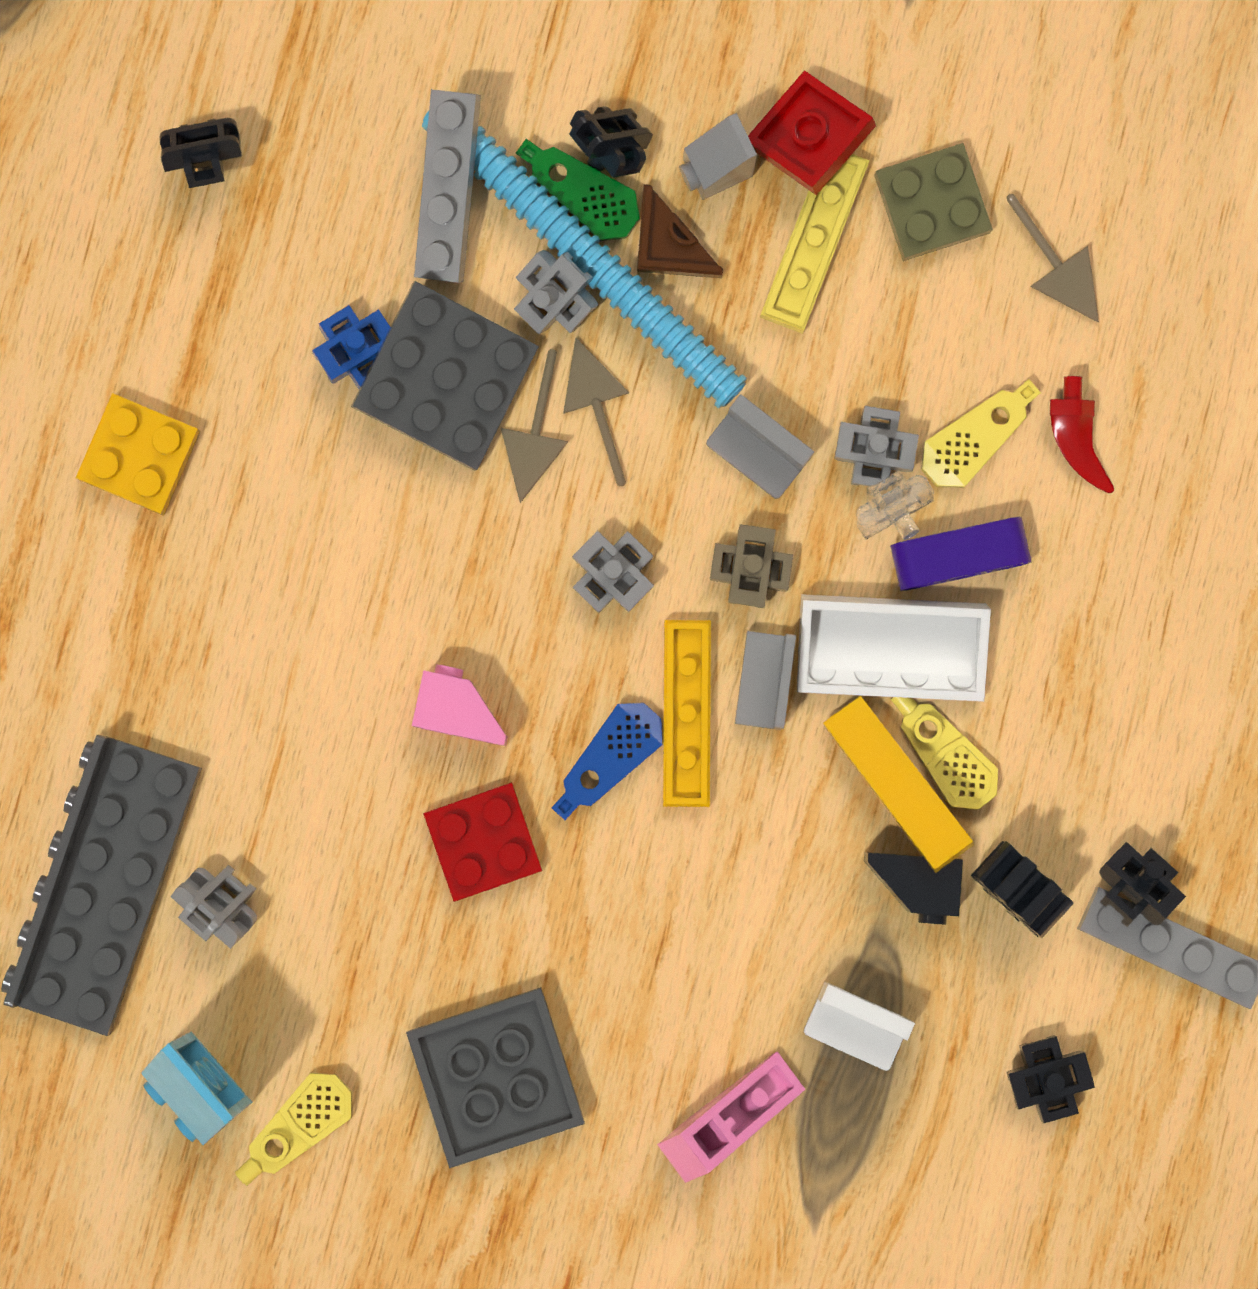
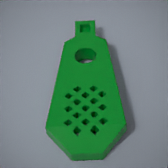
(577, 187)

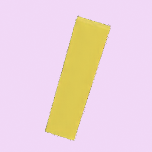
(812, 247)

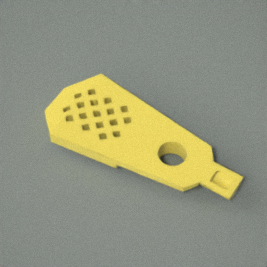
(981, 431)
(943, 748)
(293, 1130)

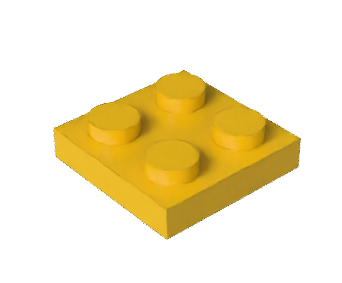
(137, 454)

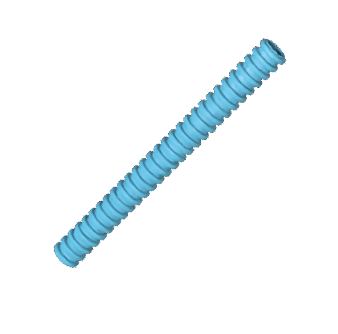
(608, 275)

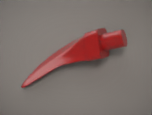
(1074, 433)

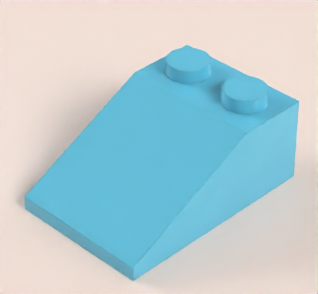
(194, 1088)

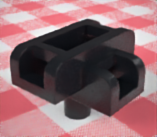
(611, 140)
(201, 147)
(1143, 882)
(1053, 1076)

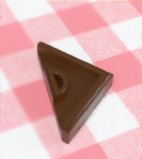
(668, 244)

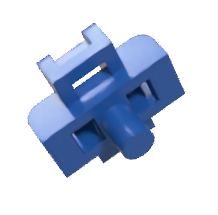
(355, 340)

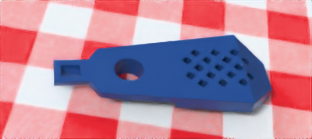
(605, 761)

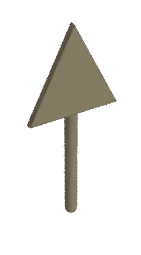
(1068, 282)
(590, 385)
(532, 453)

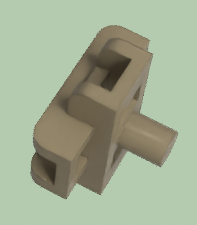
(751, 562)

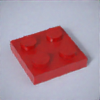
(811, 132)
(482, 842)

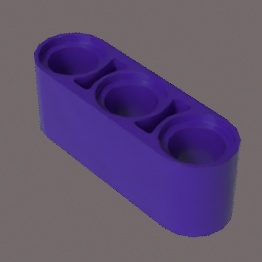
(961, 553)

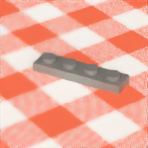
(447, 185)
(1175, 950)

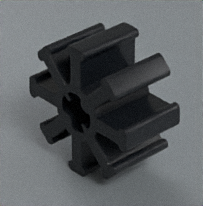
(1022, 889)

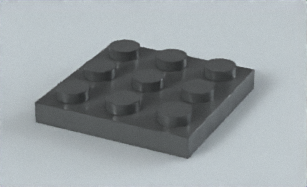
(444, 376)
(495, 1077)

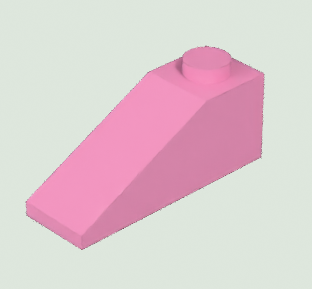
(731, 1118)

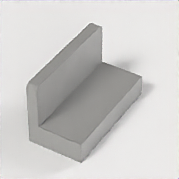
(759, 447)
(765, 680)

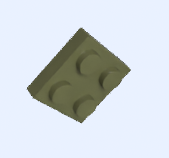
(933, 202)

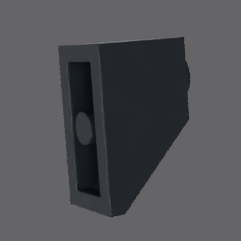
(918, 886)

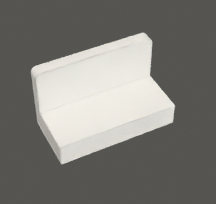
(857, 1026)

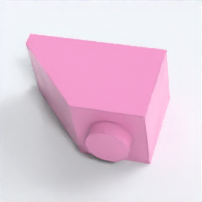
(455, 707)

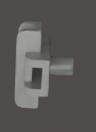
(549, 295)
(875, 446)
(613, 572)
(212, 910)

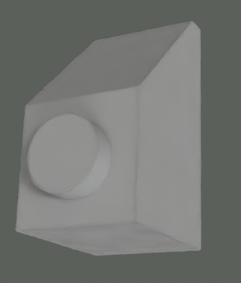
(719, 158)

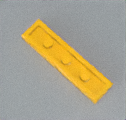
(687, 713)
(898, 784)

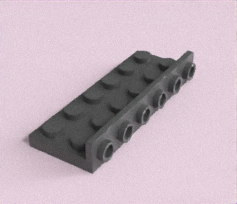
(100, 884)

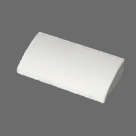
(893, 647)

